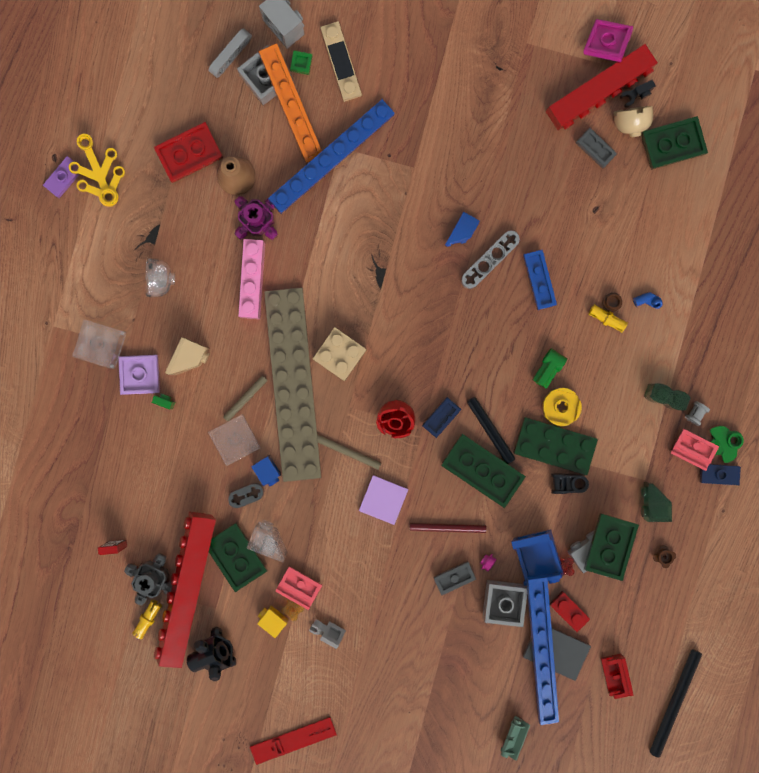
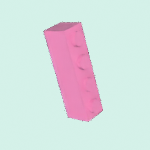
(251, 279)

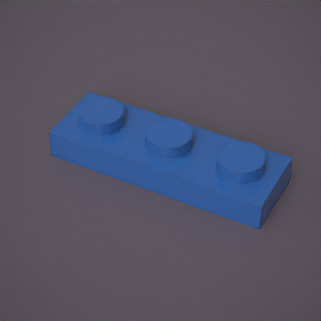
(539, 279)

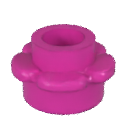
(488, 562)

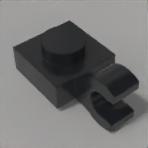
(640, 91)

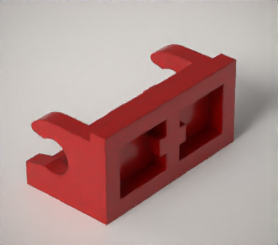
(617, 676)

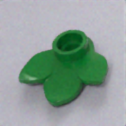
(722, 438)

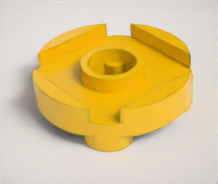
(570, 400)

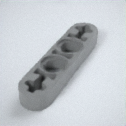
(492, 262)

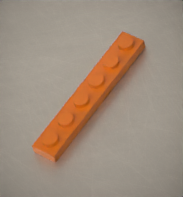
(290, 102)

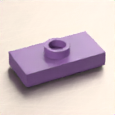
(61, 178)

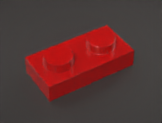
(569, 611)

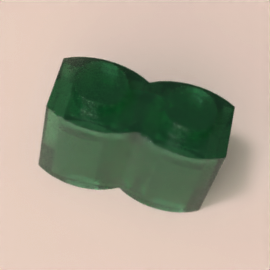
(665, 395)

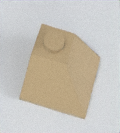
(187, 357)

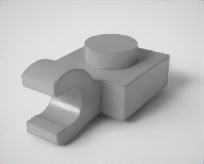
(330, 633)

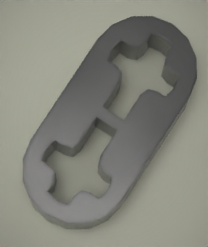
(248, 499)

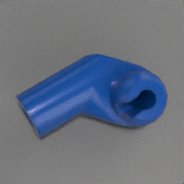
(649, 299)

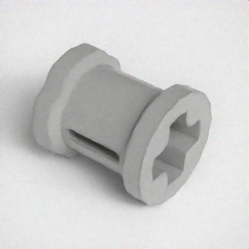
(697, 413)

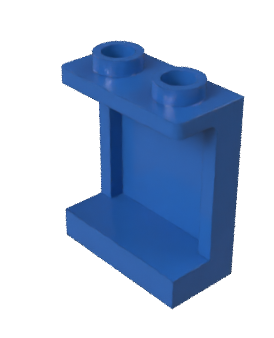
(538, 556)

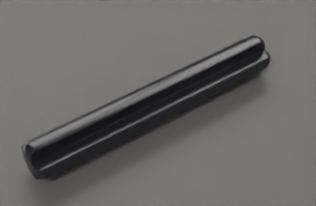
(490, 429)

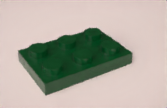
(674, 142)
(611, 547)
(234, 559)

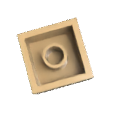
(339, 354)

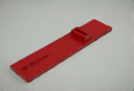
(293, 740)

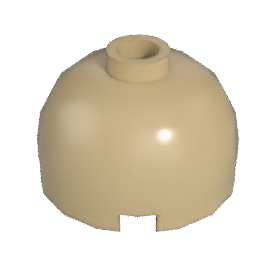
(634, 120)

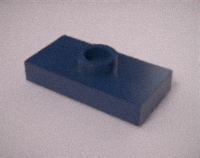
(441, 417)
(721, 475)

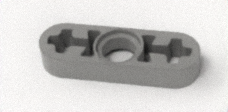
(230, 52)

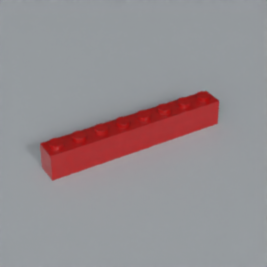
(185, 589)

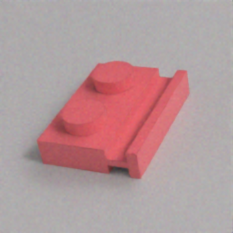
(694, 449)
(298, 588)

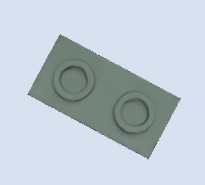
(515, 738)

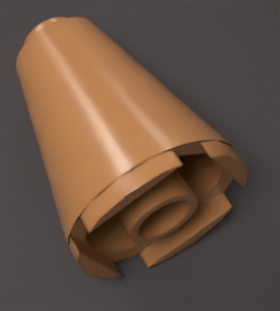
(236, 175)

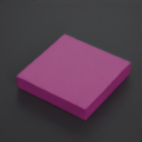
(608, 40)

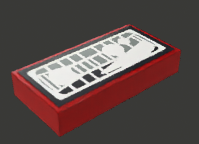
(112, 547)

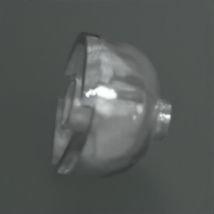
(158, 278)

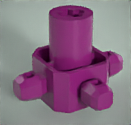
(258, 225)

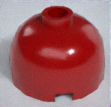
(396, 419)

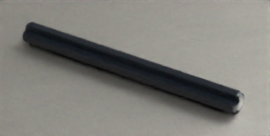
(675, 703)

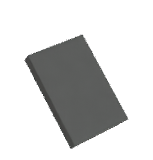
(568, 654)

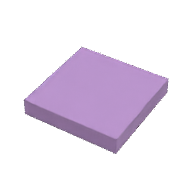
(139, 374)
(383, 499)

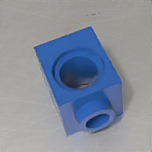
(266, 471)

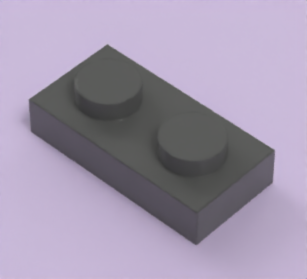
(454, 578)

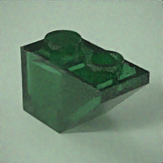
(656, 505)

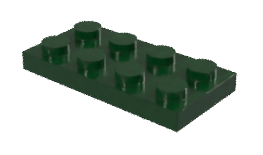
(555, 446)
(483, 470)

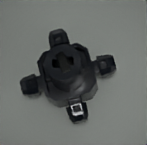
(212, 654)

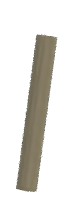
(245, 398)

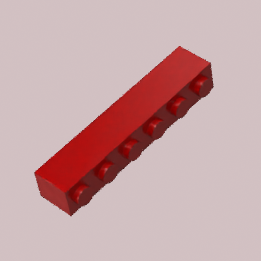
(601, 87)

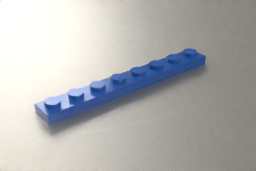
(331, 156)
(542, 649)

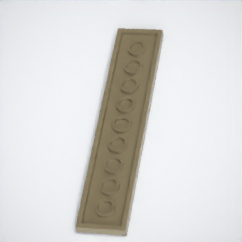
(292, 384)

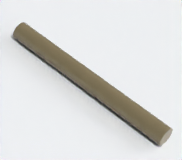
(348, 452)

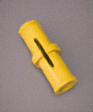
(608, 318)
(147, 619)

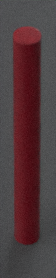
(448, 528)

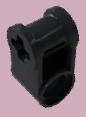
(564, 483)

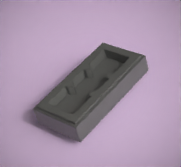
(596, 148)

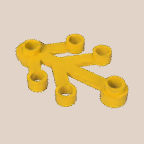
(98, 174)

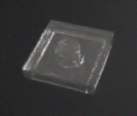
(234, 440)

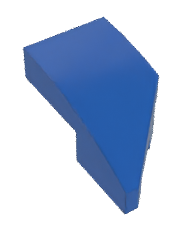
(463, 230)

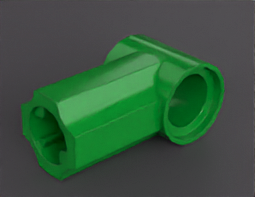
(552, 363)

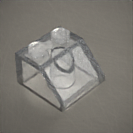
(267, 541)

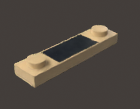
(341, 61)

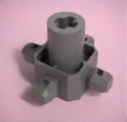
(149, 579)

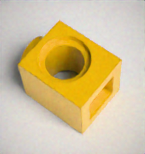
(272, 621)

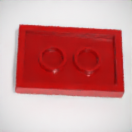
(188, 152)

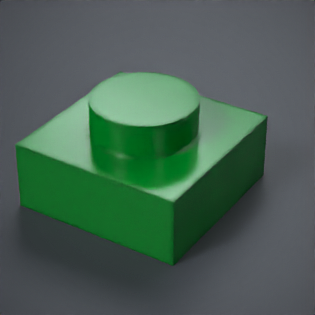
(301, 62)
(163, 401)

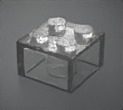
(99, 344)

